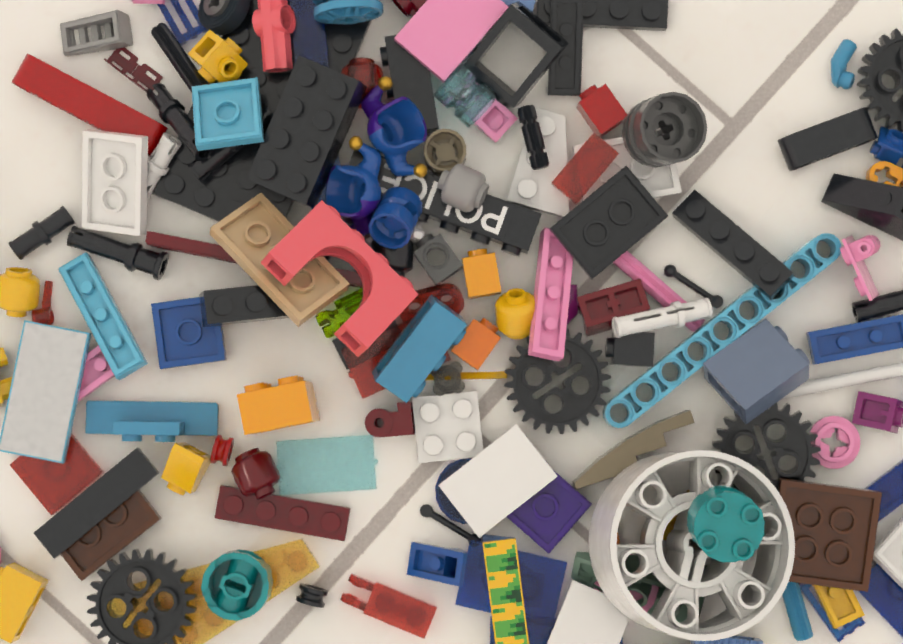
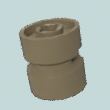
(444, 150)

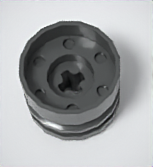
(681, 124)

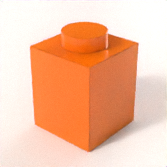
(477, 343)

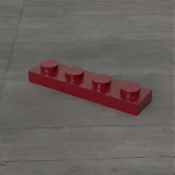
(283, 513)

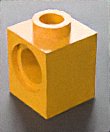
(481, 274)

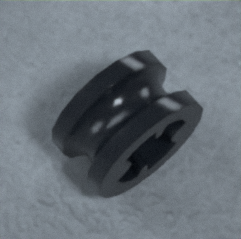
(311, 595)

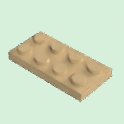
(251, 234)

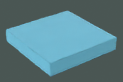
(227, 114)

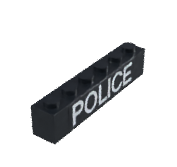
(494, 221)

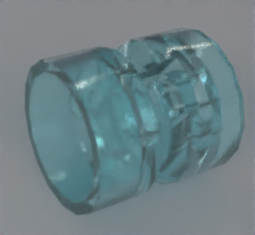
(465, 96)

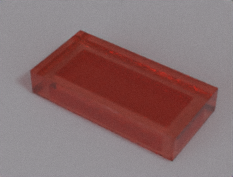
(585, 168)

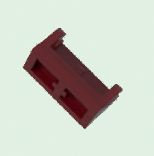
(616, 301)

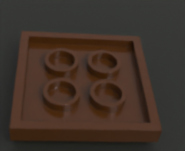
(832, 533)

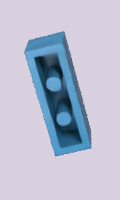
(420, 349)

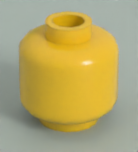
(19, 291)
(514, 313)

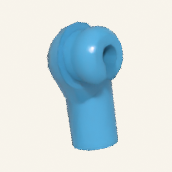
(839, 62)

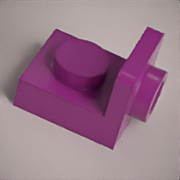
(878, 412)

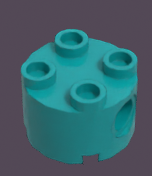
(726, 524)
(237, 584)

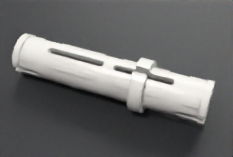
(673, 315)

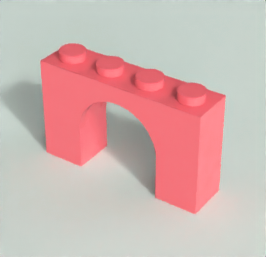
(326, 234)

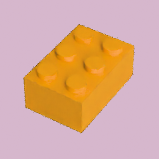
(277, 407)

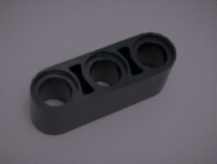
(827, 139)

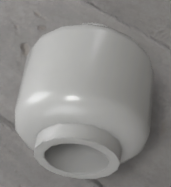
(463, 188)

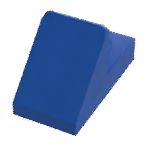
(437, 563)

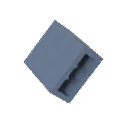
(757, 370)

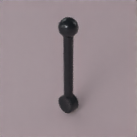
(716, 300)
(427, 511)

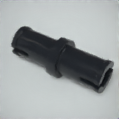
(41, 233)

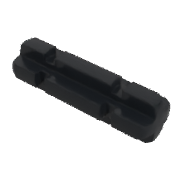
(533, 137)

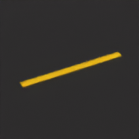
(476, 375)

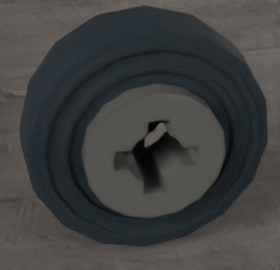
(222, 15)

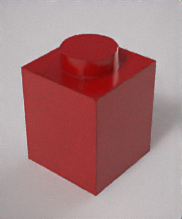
(601, 109)

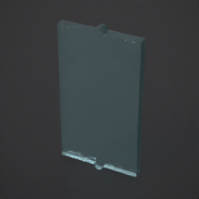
(326, 465)

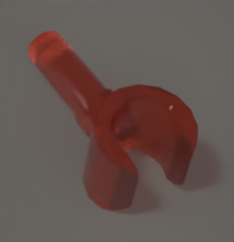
(45, 314)

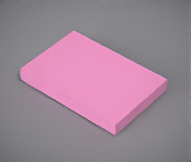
(448, 31)

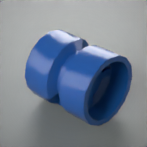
(395, 217)

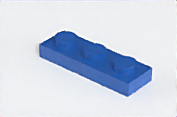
(856, 339)

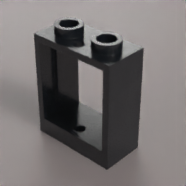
(537, 31)

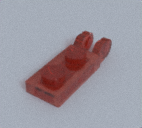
(392, 606)

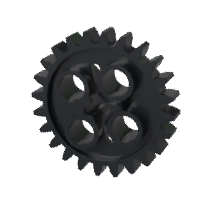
(885, 60)
(574, 406)
(793, 442)
(119, 585)

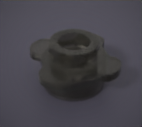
(454, 385)

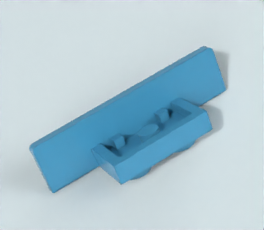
(151, 418)

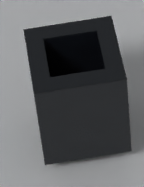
(631, 349)

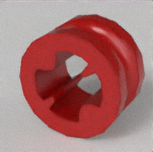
(222, 450)

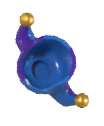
(394, 128)
(356, 189)

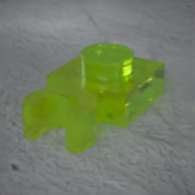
(345, 308)

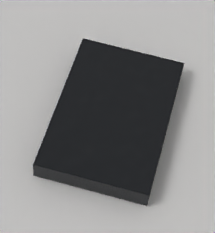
(608, 222)

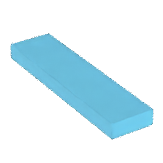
(102, 316)

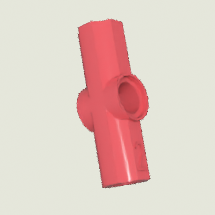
(273, 24)

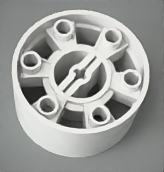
(684, 566)

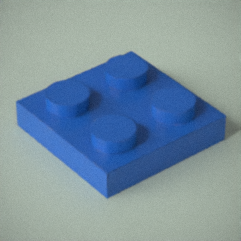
(182, 337)

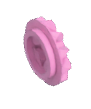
(845, 432)

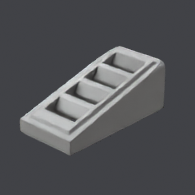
(116, 29)

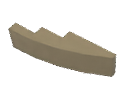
(625, 452)

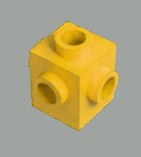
(218, 58)

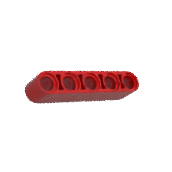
(85, 101)

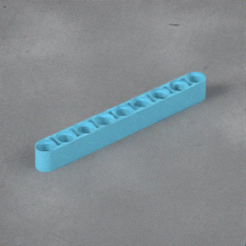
(705, 336)

